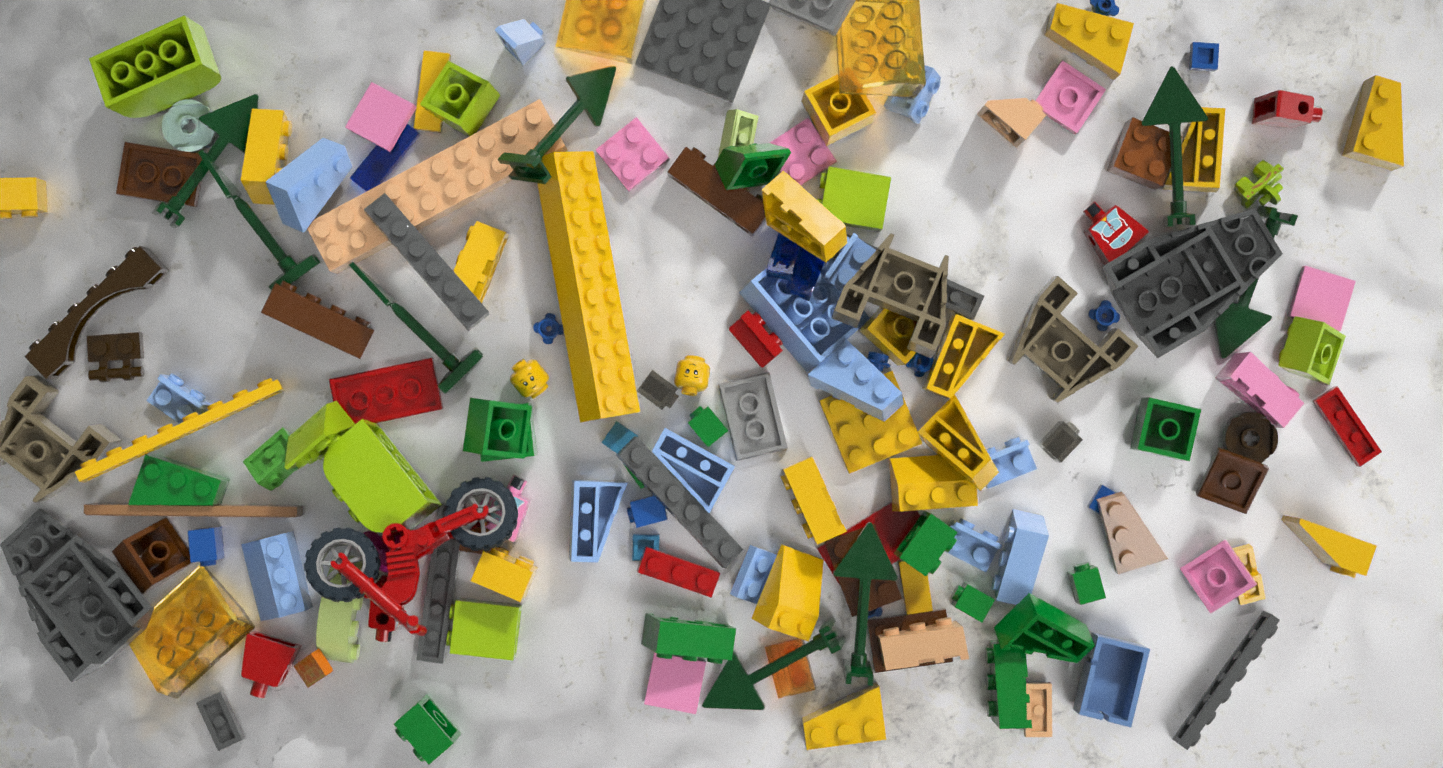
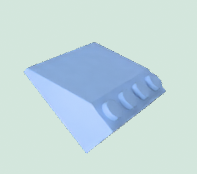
(800, 324)

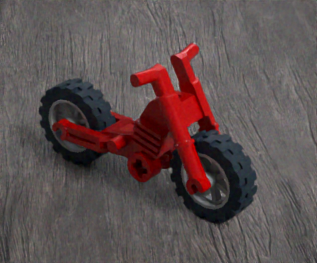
(404, 556)

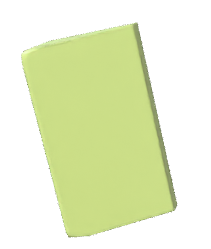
(738, 129)

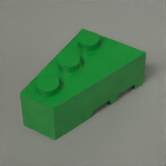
(1044, 629)

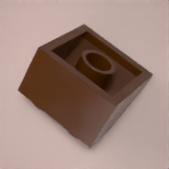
(152, 555)

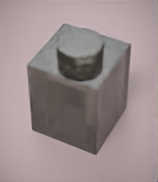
(658, 391)
(1060, 440)

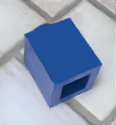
(646, 511)
(206, 545)

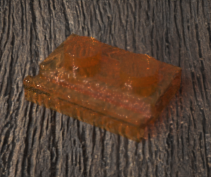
(794, 678)

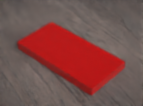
(389, 392)
(891, 527)

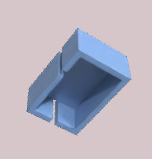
(1111, 680)

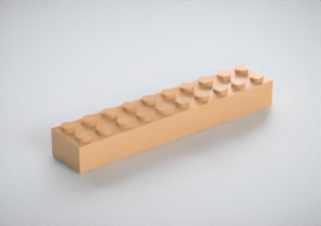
(432, 186)

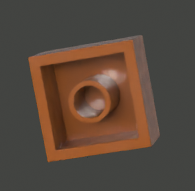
(1142, 154)

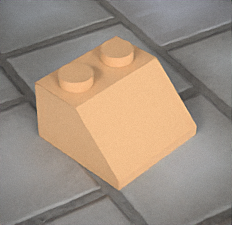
(1013, 118)

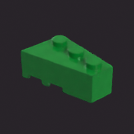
(176, 483)
(688, 639)
(1007, 687)

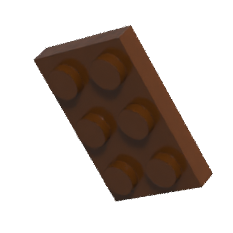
(156, 173)
(881, 591)
(902, 621)

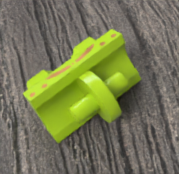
(1268, 177)

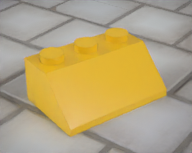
(928, 484)

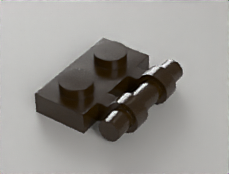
(115, 348)

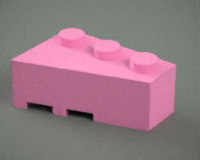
(1260, 388)

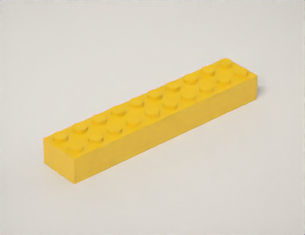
(587, 287)

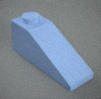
(521, 39)

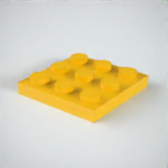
(865, 438)

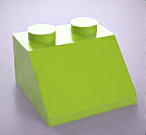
(460, 99)
(1311, 350)

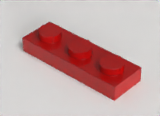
(1347, 426)
(678, 571)

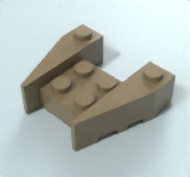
(903, 287)
(1062, 348)
(40, 447)

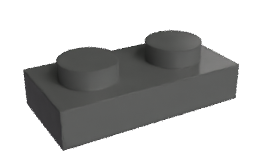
(220, 720)

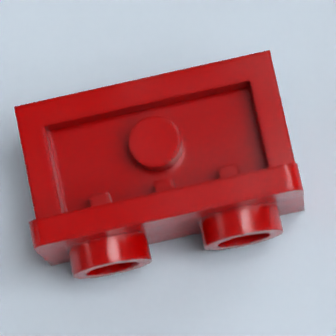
(755, 339)

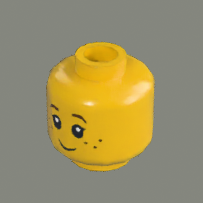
(692, 375)
(529, 378)

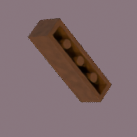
(704, 182)
(317, 320)

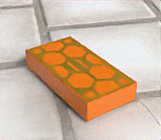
(313, 668)

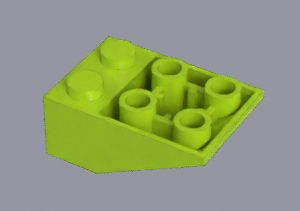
(317, 435)

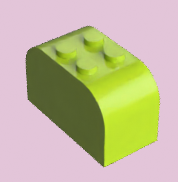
(156, 69)
(376, 480)

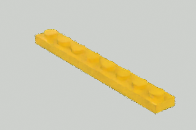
(170, 434)

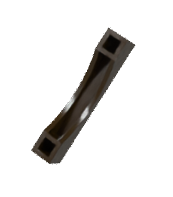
(59, 347)

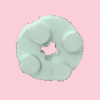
(177, 117)

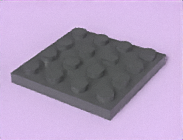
(703, 42)

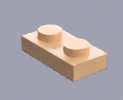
(1039, 709)

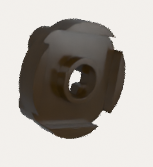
(1261, 427)

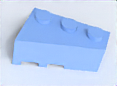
(308, 183)
(856, 381)
(694, 467)
(591, 517)
(1020, 557)

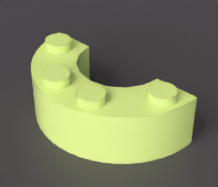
(338, 625)

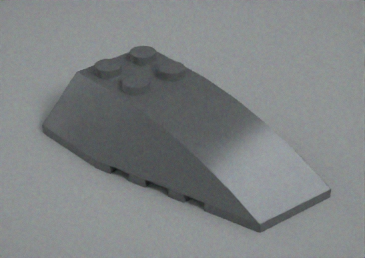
(1189, 277)
(74, 595)

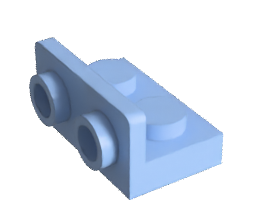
(918, 106)
(847, 262)
(176, 399)
(1011, 461)
(972, 546)
(753, 574)

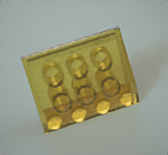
(602, 28)
(881, 49)
(190, 632)

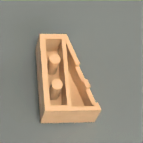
(922, 644)

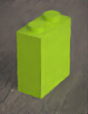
(855, 197)
(484, 628)

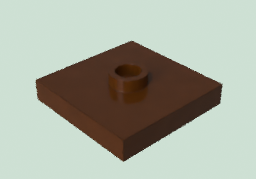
(1232, 480)

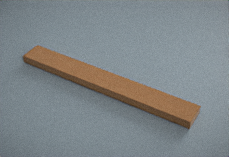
(194, 510)

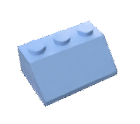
(277, 576)

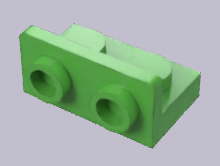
(268, 461)

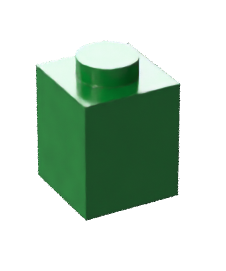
(707, 425)
(1086, 583)
(971, 601)

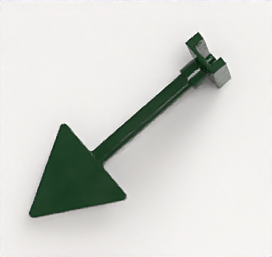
(592, 94)
(1174, 106)
(232, 127)
(291, 269)
(1238, 320)
(456, 366)
(864, 561)
(736, 687)

